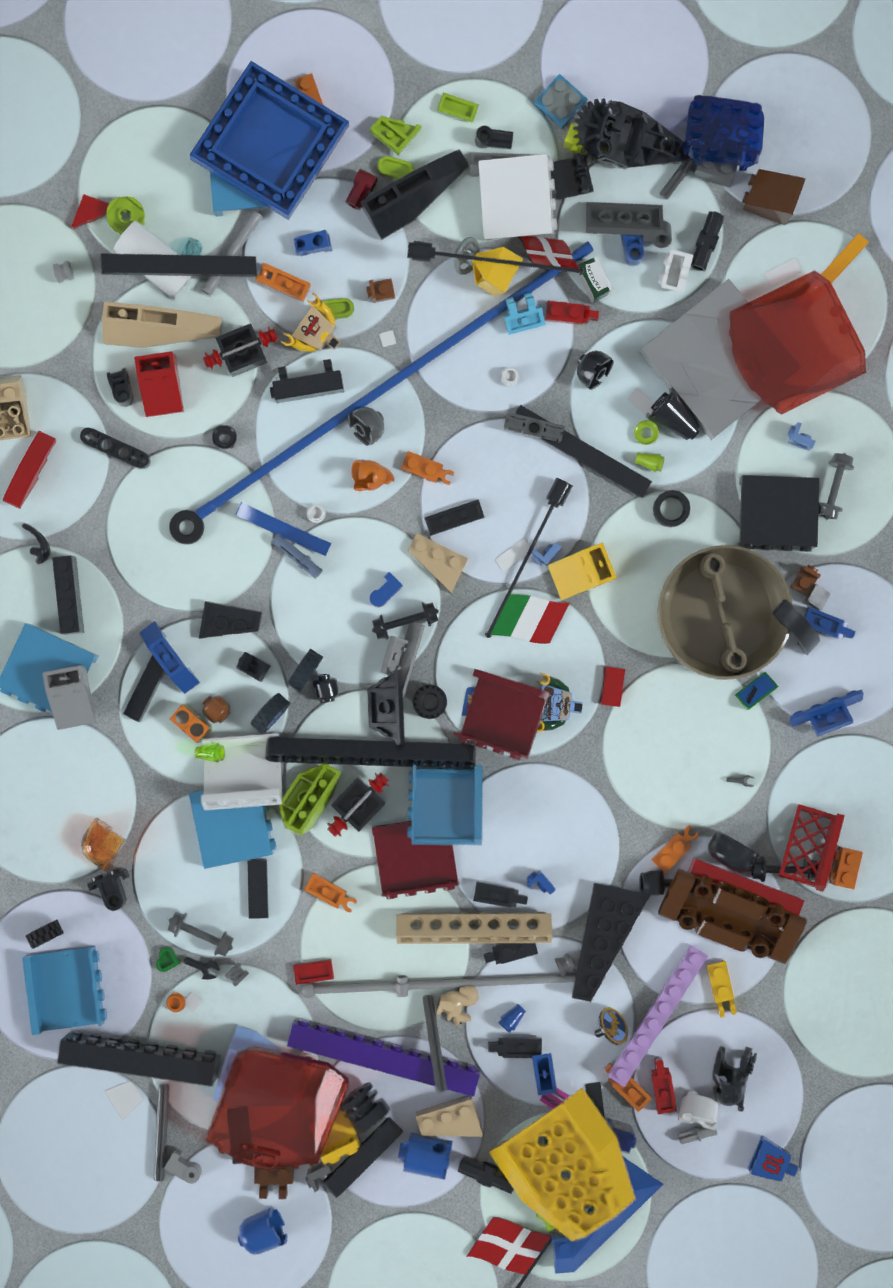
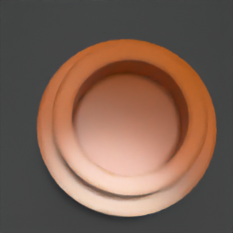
(176, 1002)

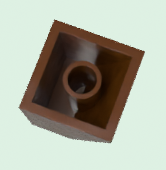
(773, 195)

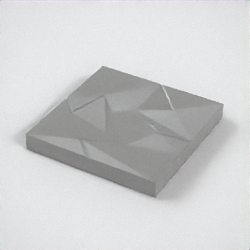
(699, 363)

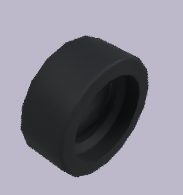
(671, 494)

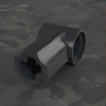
(497, 138)

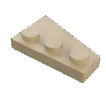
(439, 560)

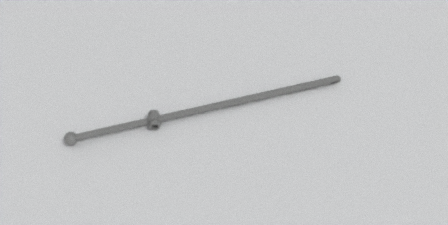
(402, 984)

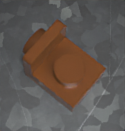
(381, 290)
(805, 579)

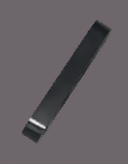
(114, 450)

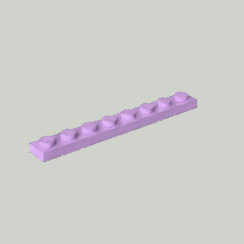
(657, 1015)

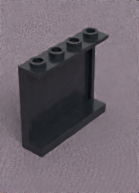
(779, 512)

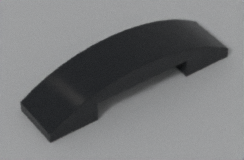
(797, 626)

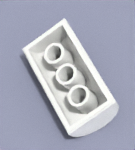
(140, 240)

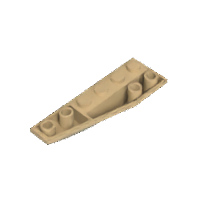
(154, 326)

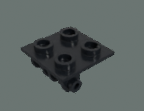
(572, 177)

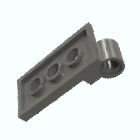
(652, 228)

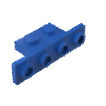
(829, 715)

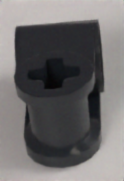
(120, 384)

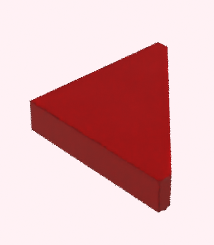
(89, 211)

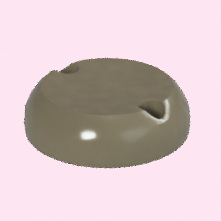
(723, 612)

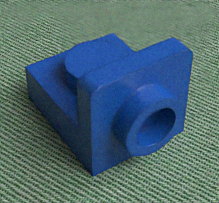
(544, 884)

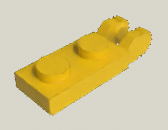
(721, 986)

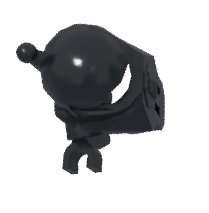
(733, 1090)

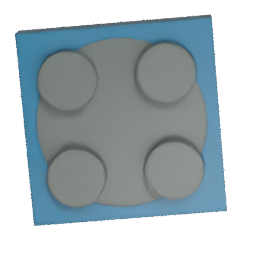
(560, 101)

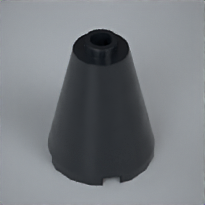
(673, 416)

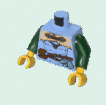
(558, 704)

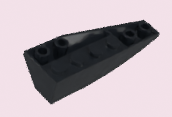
(412, 194)

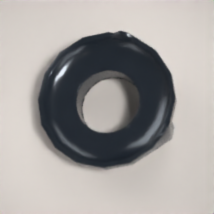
(224, 429)

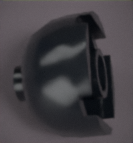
(593, 367)

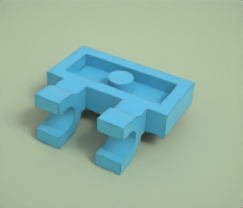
(523, 319)

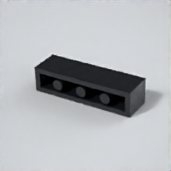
(68, 595)

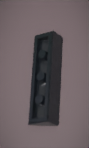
(145, 690)

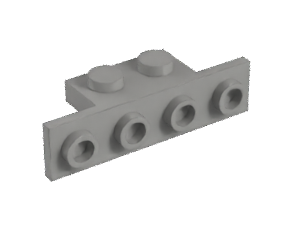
(402, 653)

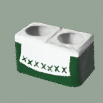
(594, 280)

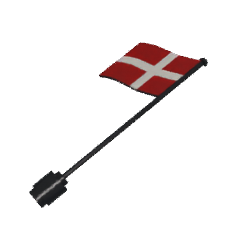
(541, 252)
(510, 1246)

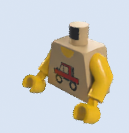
(314, 329)

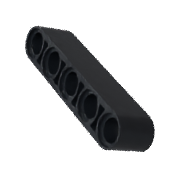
(367, 1153)

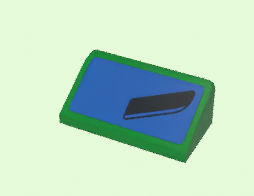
(756, 690)

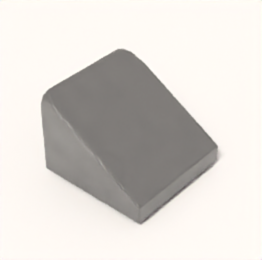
(817, 597)

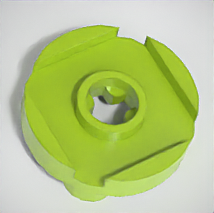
(124, 204)

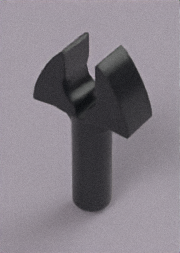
(203, 967)

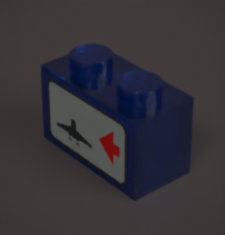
(624, 1134)

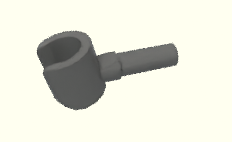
(741, 780)

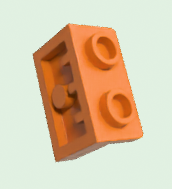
(845, 867)

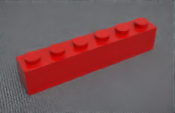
(789, 902)

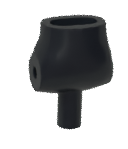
(653, 882)

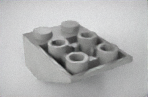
(69, 696)

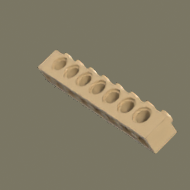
(466, 935)

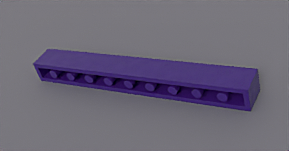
(380, 1057)

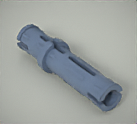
(302, 560)

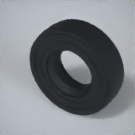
(176, 521)

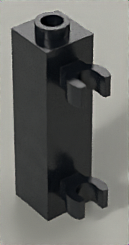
(307, 386)

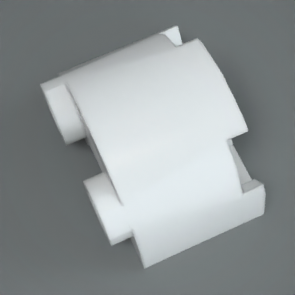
(675, 271)
(699, 1110)

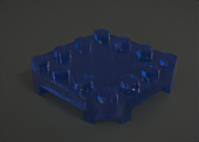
(724, 131)

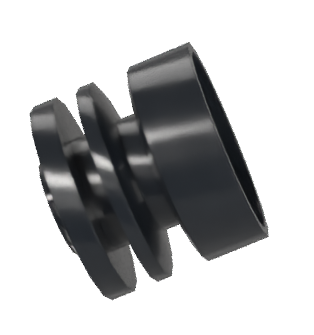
(366, 1110)

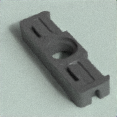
(521, 424)

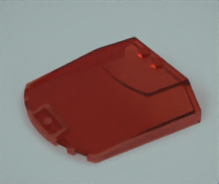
(796, 343)
(276, 1109)

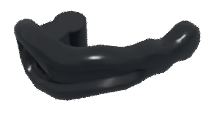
(44, 551)

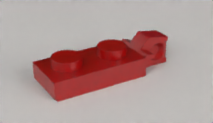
(569, 313)
(663, 1088)

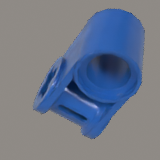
(630, 244)

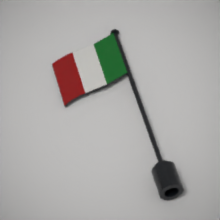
(526, 615)

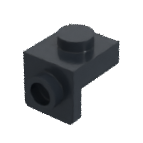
(253, 666)

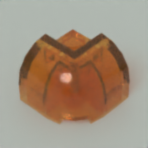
(101, 844)

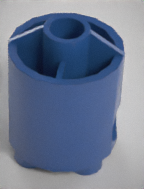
(425, 1155)

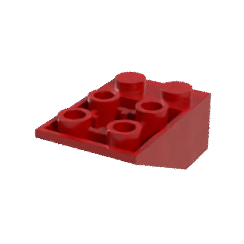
(159, 383)

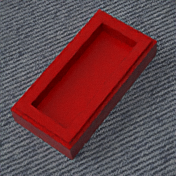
(613, 686)
(313, 971)

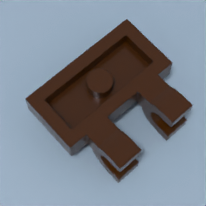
(268, 1176)

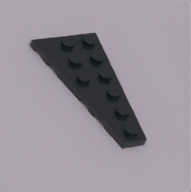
(607, 926)

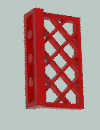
(828, 846)

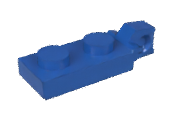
(828, 624)

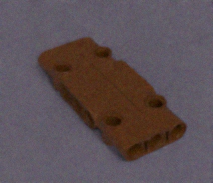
(732, 916)

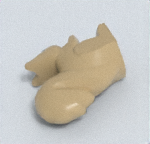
(453, 1002)

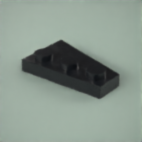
(226, 620)

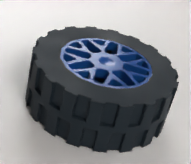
(305, 670)
(270, 713)

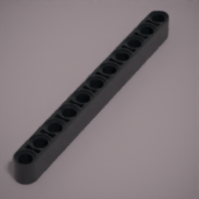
(370, 753)

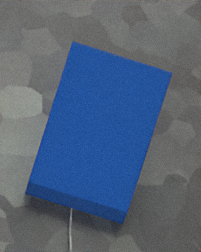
(544, 1074)

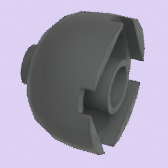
(368, 425)

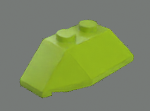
(308, 798)

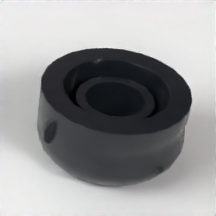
(731, 852)

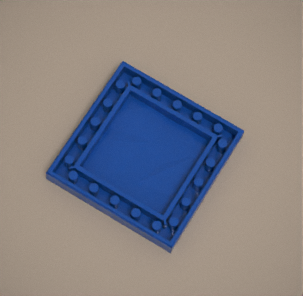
(269, 140)

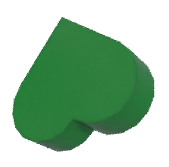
(167, 959)

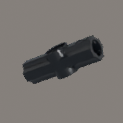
(707, 241)
(484, 1173)

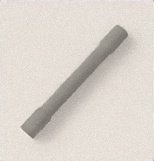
(249, 226)

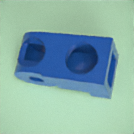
(313, 243)
(380, 597)

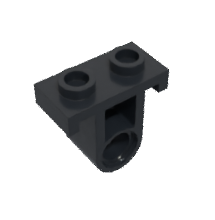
(110, 886)

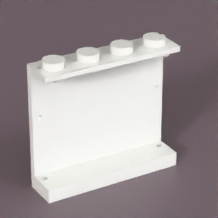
(517, 196)
(243, 775)

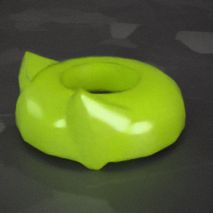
(646, 424)

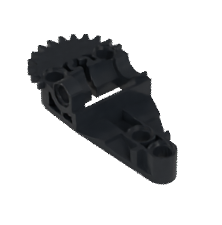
(643, 141)

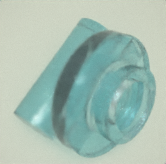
(192, 247)

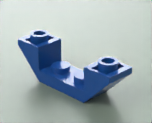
(168, 658)

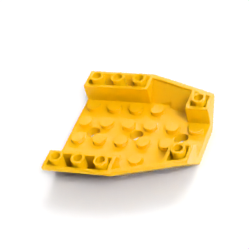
(576, 1142)

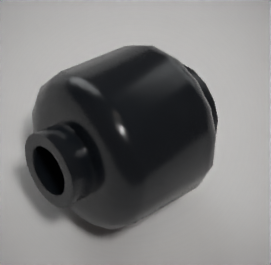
(325, 688)

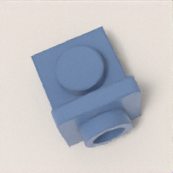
(800, 440)
(550, 551)

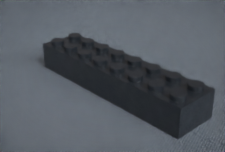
(139, 1058)

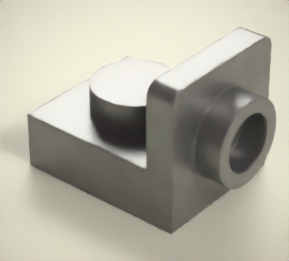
(319, 1171)

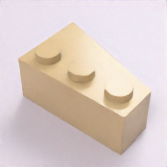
(450, 1118)

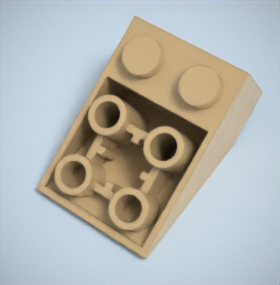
(13, 409)

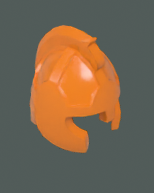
(370, 475)

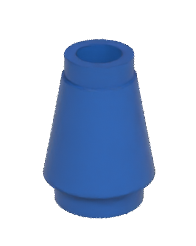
(512, 1018)

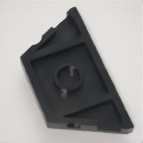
(386, 707)

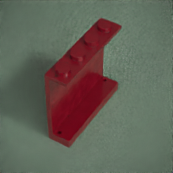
(503, 715)
(409, 866)

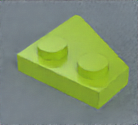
(394, 133)

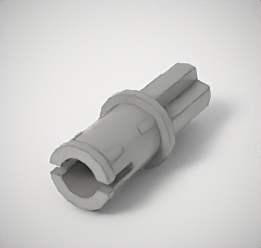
(696, 1134)

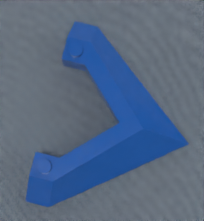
(570, 1254)

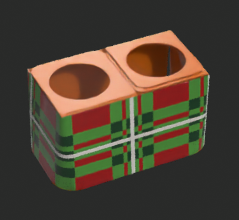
(192, 720)

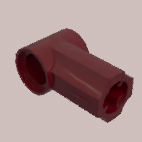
(363, 184)

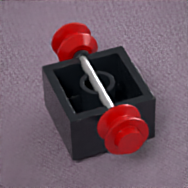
(241, 349)
(358, 804)

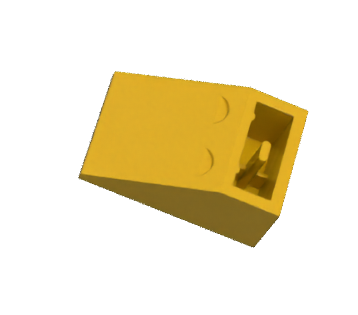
(582, 571)

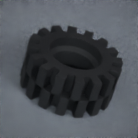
(429, 713)
(44, 934)

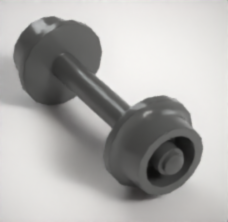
(841, 463)
(178, 923)

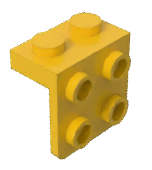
(341, 1140)

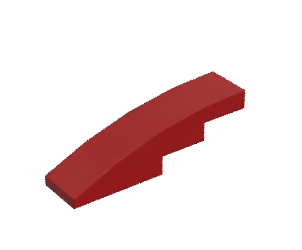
(29, 469)

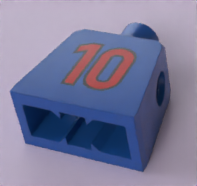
(771, 1161)

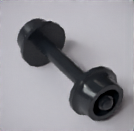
(381, 627)
(760, 869)

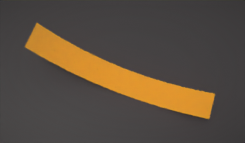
(845, 257)

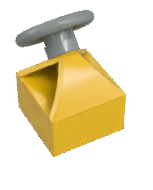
(488, 275)

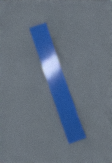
(287, 531)

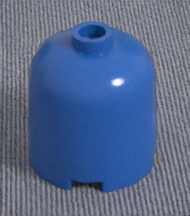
(262, 1232)

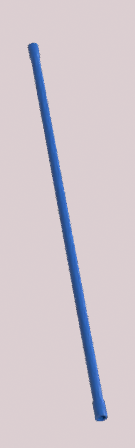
(212, 505)

